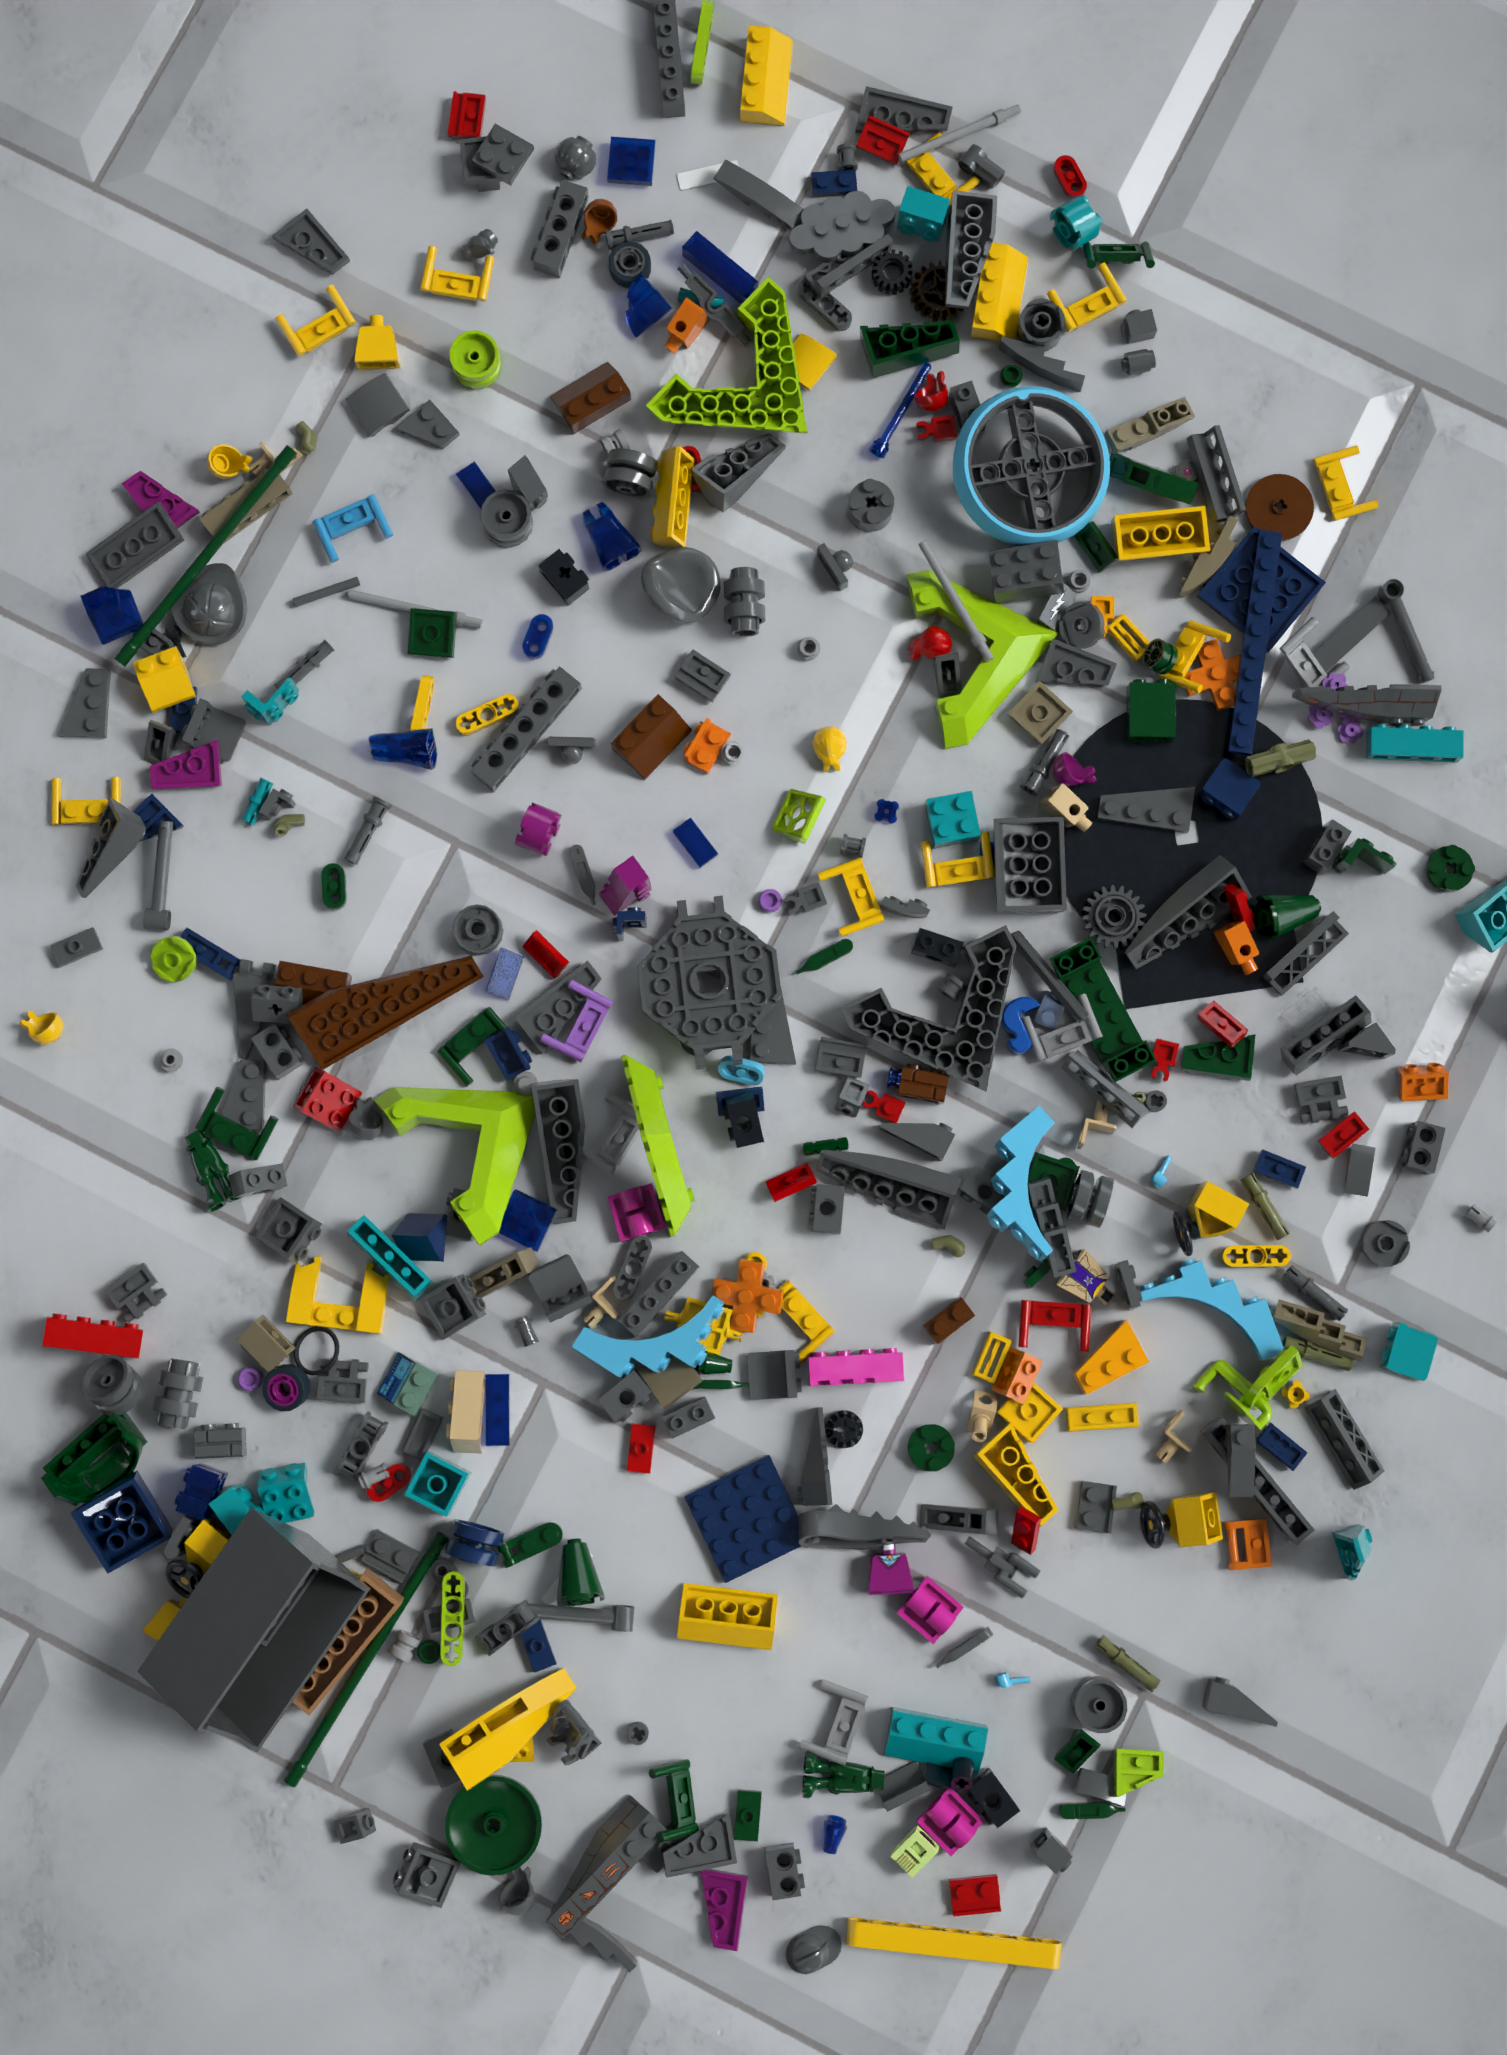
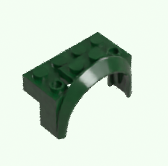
(68, 1467)

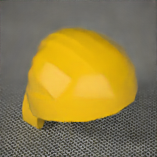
(227, 462)
(829, 746)
(43, 1029)

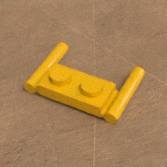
(934, 176)
(455, 284)
(1092, 306)
(321, 329)
(1336, 484)
(1188, 646)
(80, 810)
(958, 870)
(860, 894)
(805, 1317)

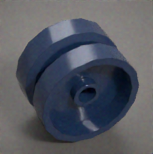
(473, 1547)

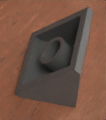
(1370, 1043)

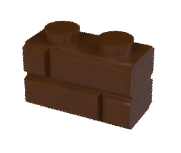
(923, 1084)
(948, 1320)

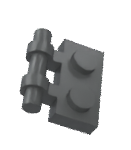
(1321, 1091)
(1125, 1276)
(130, 1287)
(342, 1388)

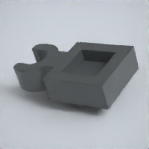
(809, 898)

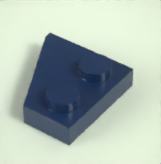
(152, 812)

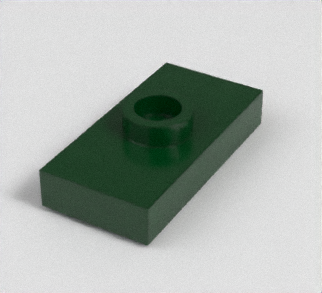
(747, 1815)

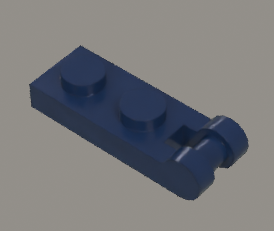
(211, 954)

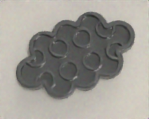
(841, 226)

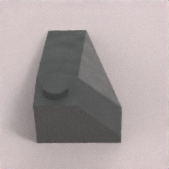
(731, 474)
(815, 1479)

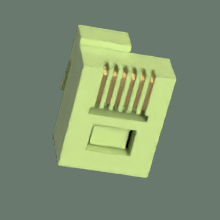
(915, 1851)

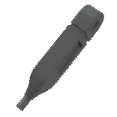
(583, 871)
(966, 1646)

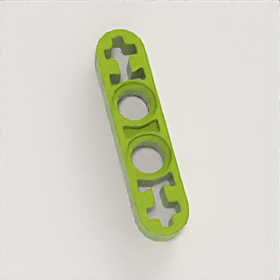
(702, 42)
(452, 1618)

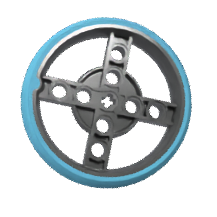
(1091, 456)

